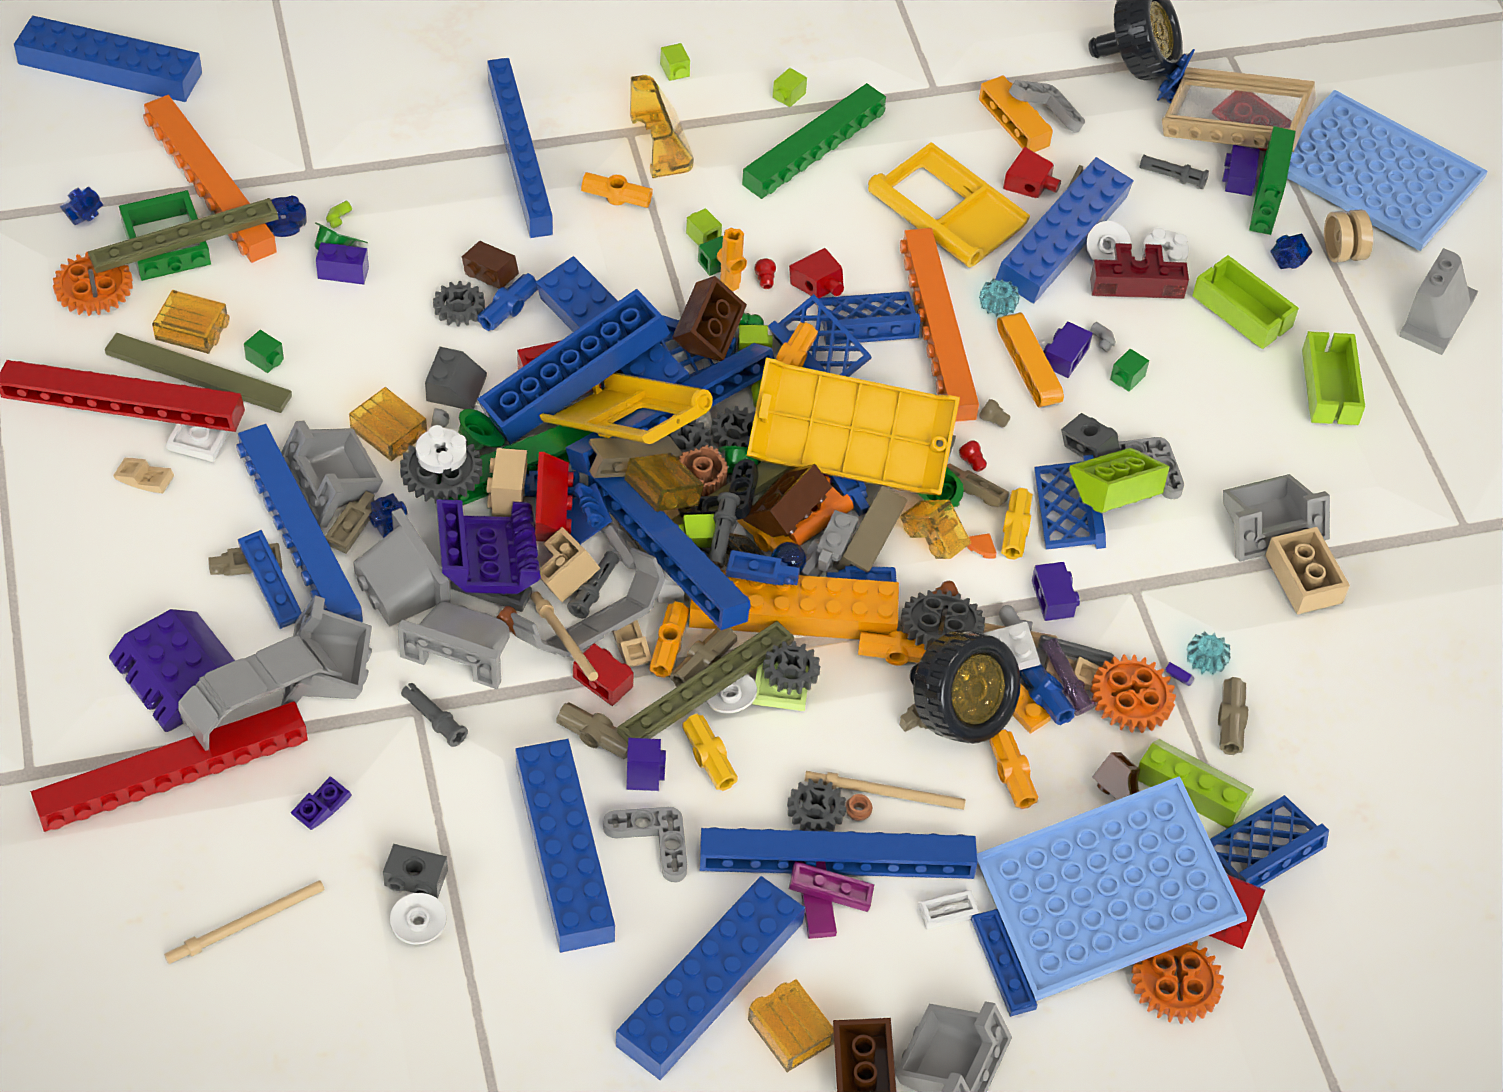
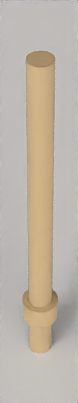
(546, 611)
(886, 790)
(194, 945)

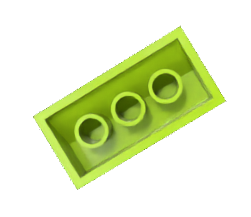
(1118, 479)
(1210, 790)

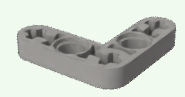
(1052, 97)
(1165, 456)
(657, 827)

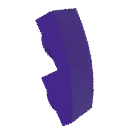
(322, 804)

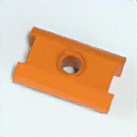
(821, 515)

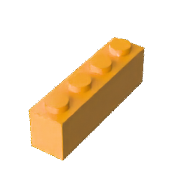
(1014, 115)

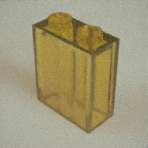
(190, 321)
(388, 423)
(664, 482)
(791, 1025)

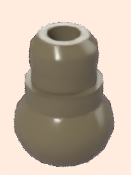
(994, 413)

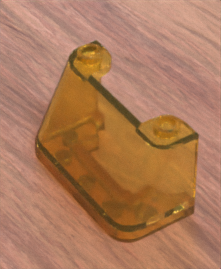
(669, 144)

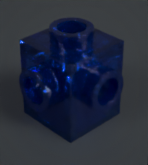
(82, 205)
(1291, 251)
(382, 513)

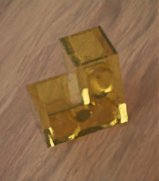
(938, 525)

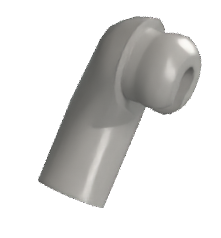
(1105, 334)
(1009, 617)

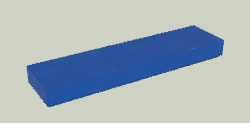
(270, 578)
(1004, 962)

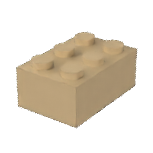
(1307, 570)

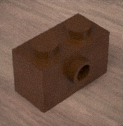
(490, 265)

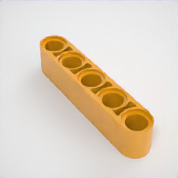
(1030, 360)

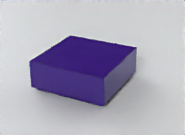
(1179, 674)

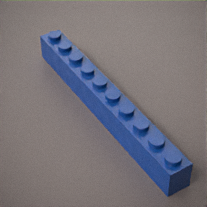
(520, 148)
(720, 380)
(297, 522)
(675, 553)
(842, 851)

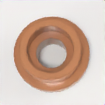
(859, 801)

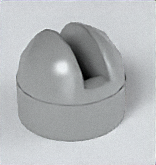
(440, 418)

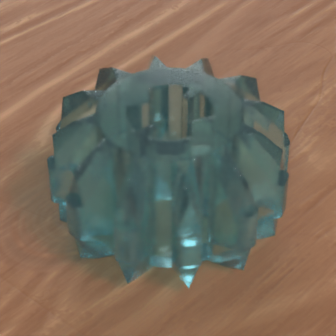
(999, 297)
(1208, 653)

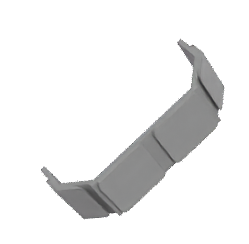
(638, 602)
(249, 680)

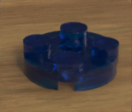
(295, 216)

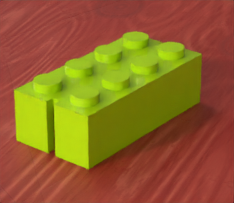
(1245, 301)
(1333, 378)

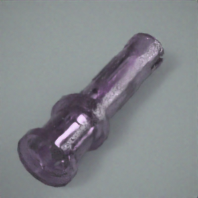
(1072, 685)

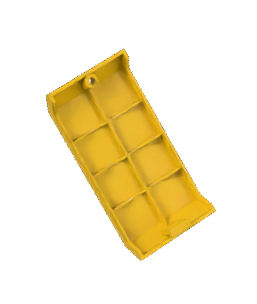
(852, 428)

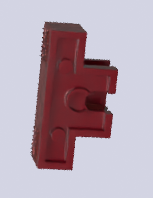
(1137, 278)

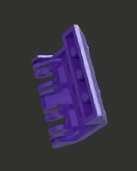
(488, 551)
(167, 660)

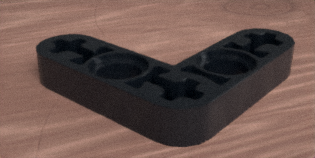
(744, 508)

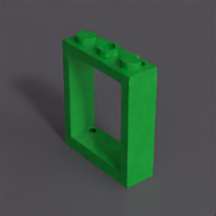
(1272, 180)
(159, 209)

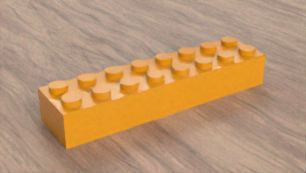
(816, 607)

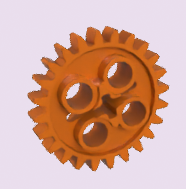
(74, 287)
(1133, 693)
(1202, 979)

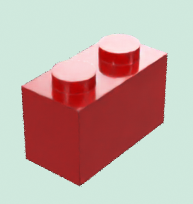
(613, 676)

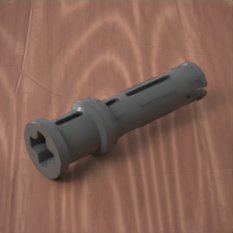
(1184, 173)
(724, 520)
(607, 564)
(441, 720)

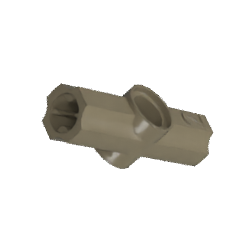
(704, 654)
(1232, 716)
(592, 729)

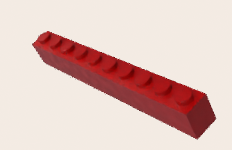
(121, 395)
(168, 766)

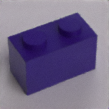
(1241, 170)
(342, 263)
(1067, 348)
(1055, 591)
(645, 764)

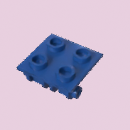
(1170, 85)
(587, 513)

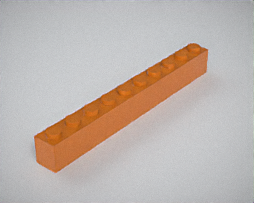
(205, 173)
(938, 321)

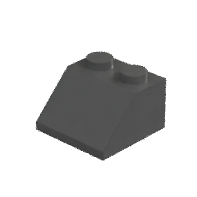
(454, 379)

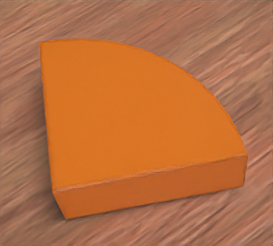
(983, 545)

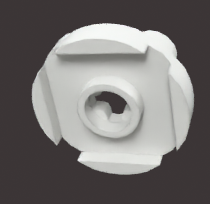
(1175, 242)
(437, 438)

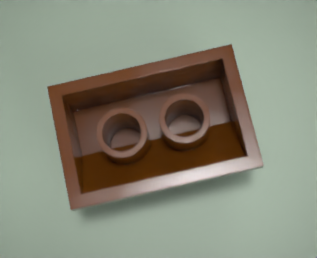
(709, 319)
(789, 501)
(864, 1055)

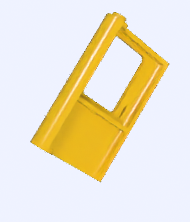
(972, 226)
(627, 394)

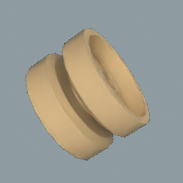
(1348, 235)

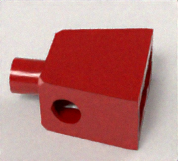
(1031, 175)
(817, 274)

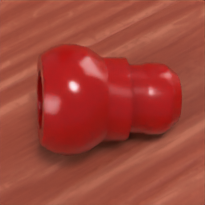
(765, 270)
(973, 456)

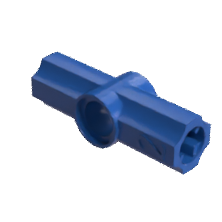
(508, 302)
(1048, 694)

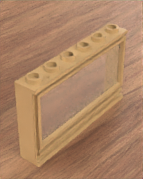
(1237, 107)

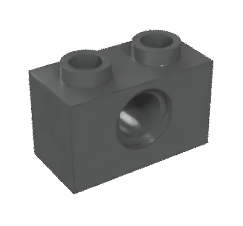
(1089, 437)
(405, 860)

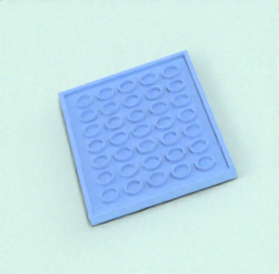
(1382, 168)
(1109, 888)

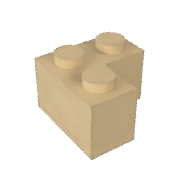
(507, 482)
(568, 567)

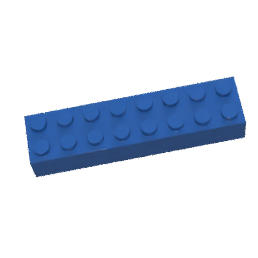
(108, 58)
(1064, 229)
(580, 297)
(574, 366)
(565, 846)
(709, 977)

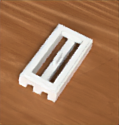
(949, 914)

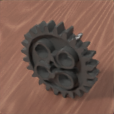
(452, 482)
(923, 616)

